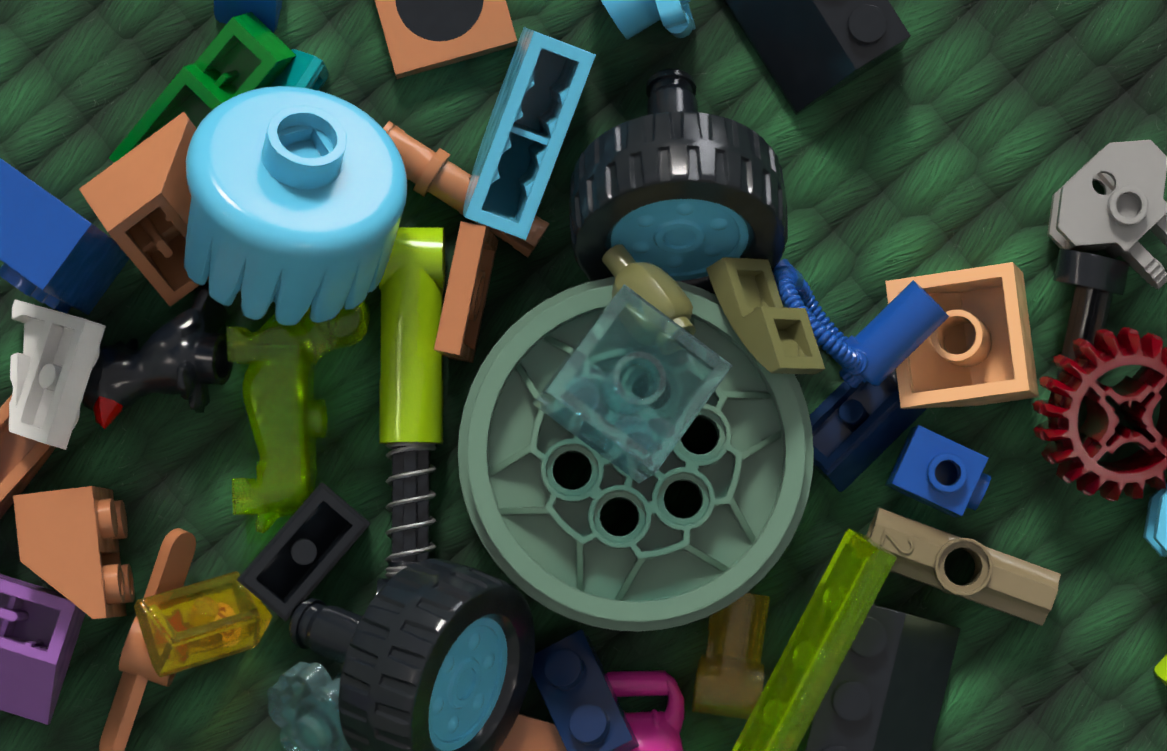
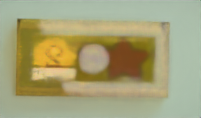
(200, 623)

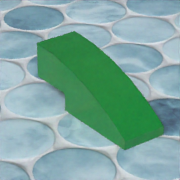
(236, 61)

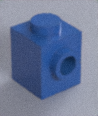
(939, 472)

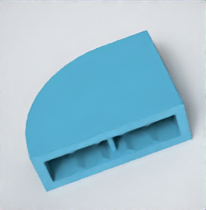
(526, 132)

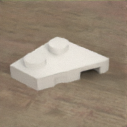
(51, 372)

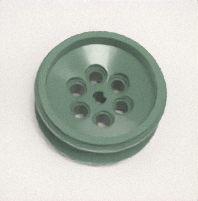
(668, 566)

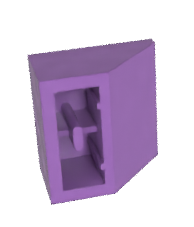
(35, 647)

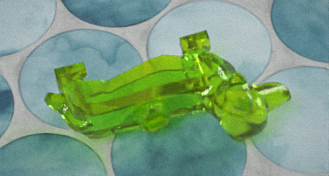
(283, 407)

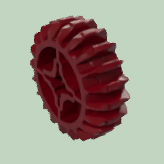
(1100, 430)

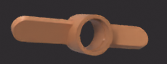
(168, 574)

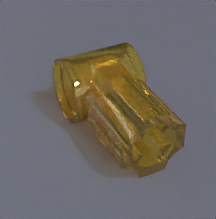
(730, 671)

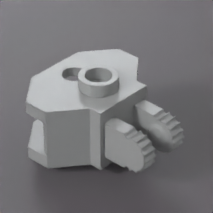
(1114, 222)

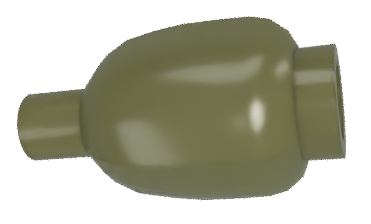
(651, 284)

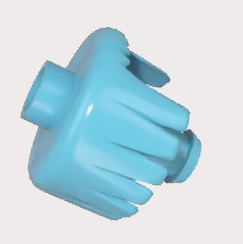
(291, 203)

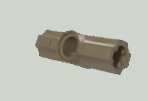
(998, 578)

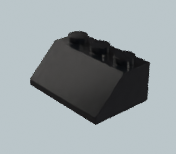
(819, 43)
(886, 687)

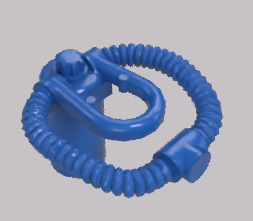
(877, 347)

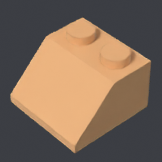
(980, 349)

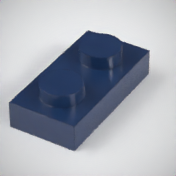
(581, 697)

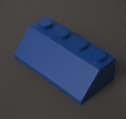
(52, 248)

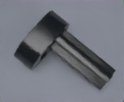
(1095, 284)

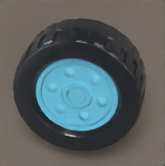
(677, 189)
(429, 661)

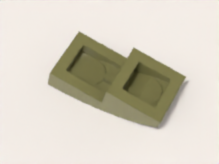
(772, 333)

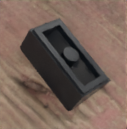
(303, 551)

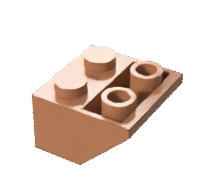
(147, 206)
(74, 546)

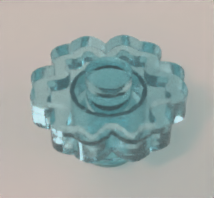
(307, 709)

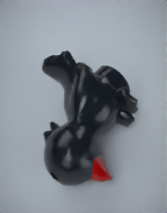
(174, 360)

